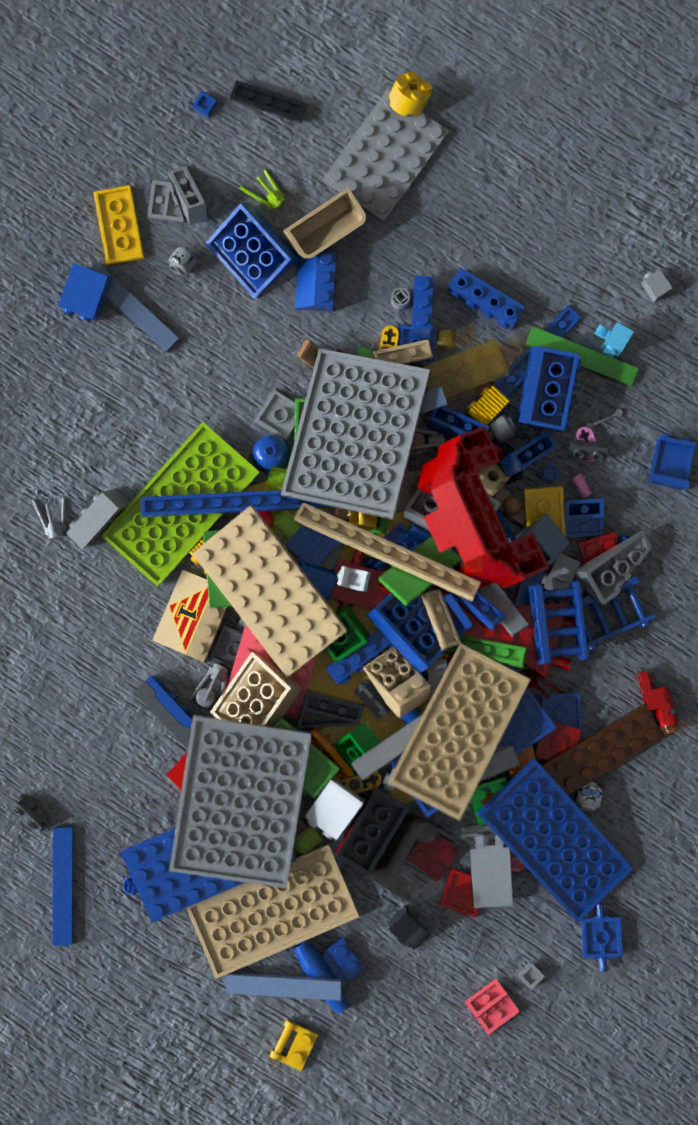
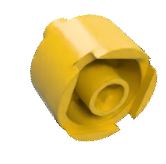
(410, 94)

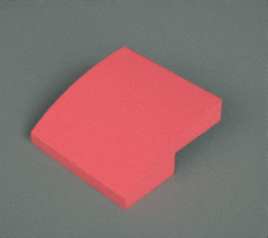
(492, 1006)

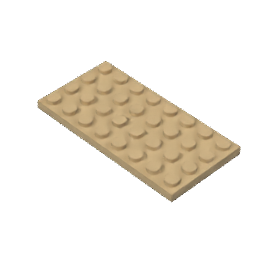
(269, 591)
(459, 731)
(266, 919)

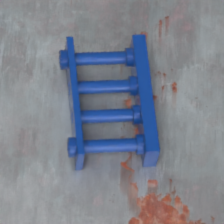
(629, 587)
(541, 614)

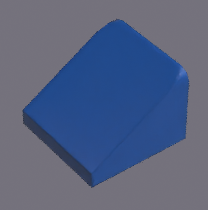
(418, 533)

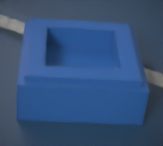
(205, 104)

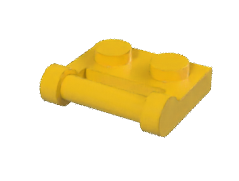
(300, 1047)

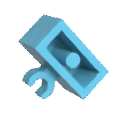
(614, 340)

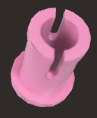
(582, 485)

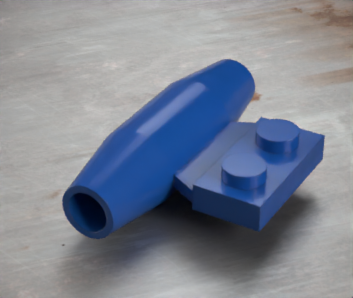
(336, 963)

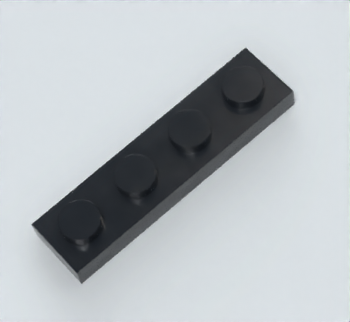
(268, 101)

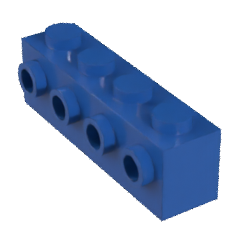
(485, 298)
(356, 660)

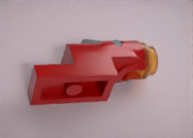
(662, 701)

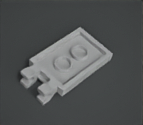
(491, 874)

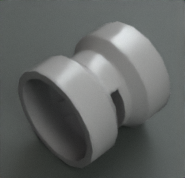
(400, 298)

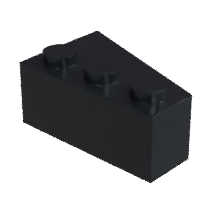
(328, 711)
(408, 928)

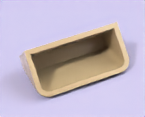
(325, 225)

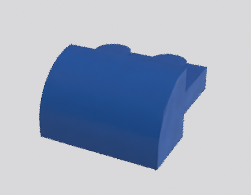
(584, 517)

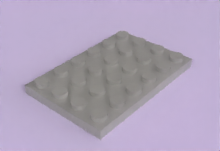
(385, 157)

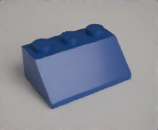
(316, 282)

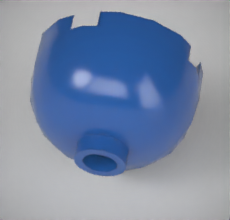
(271, 451)

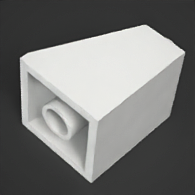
(334, 809)

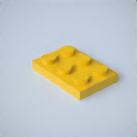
(545, 500)

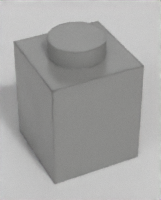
(656, 285)

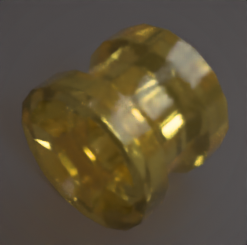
(446, 339)

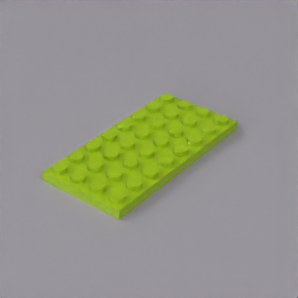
(198, 467)

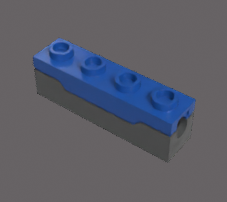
(166, 708)

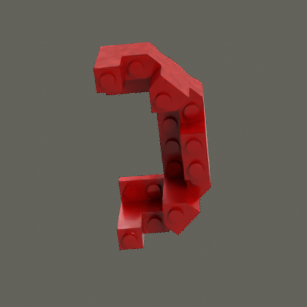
(469, 518)

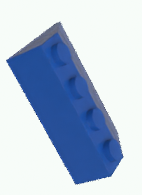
(251, 249)
(409, 630)

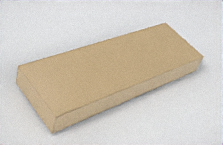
(406, 353)
(441, 619)

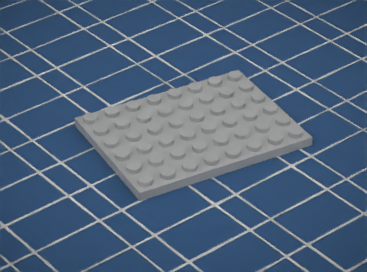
(356, 433)
(240, 801)

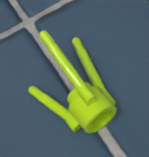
(275, 197)

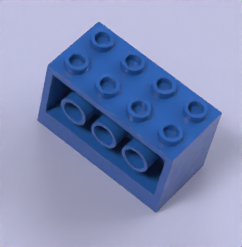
(539, 378)

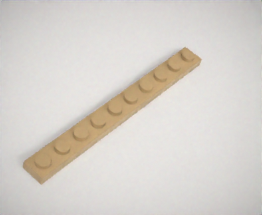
(387, 551)

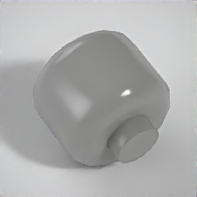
(201, 695)

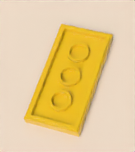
(119, 225)

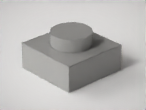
(530, 975)

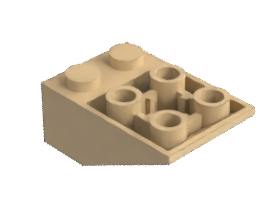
(398, 682)

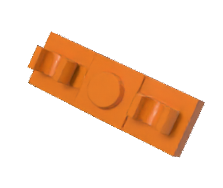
(330, 752)

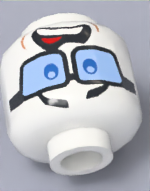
(589, 797)

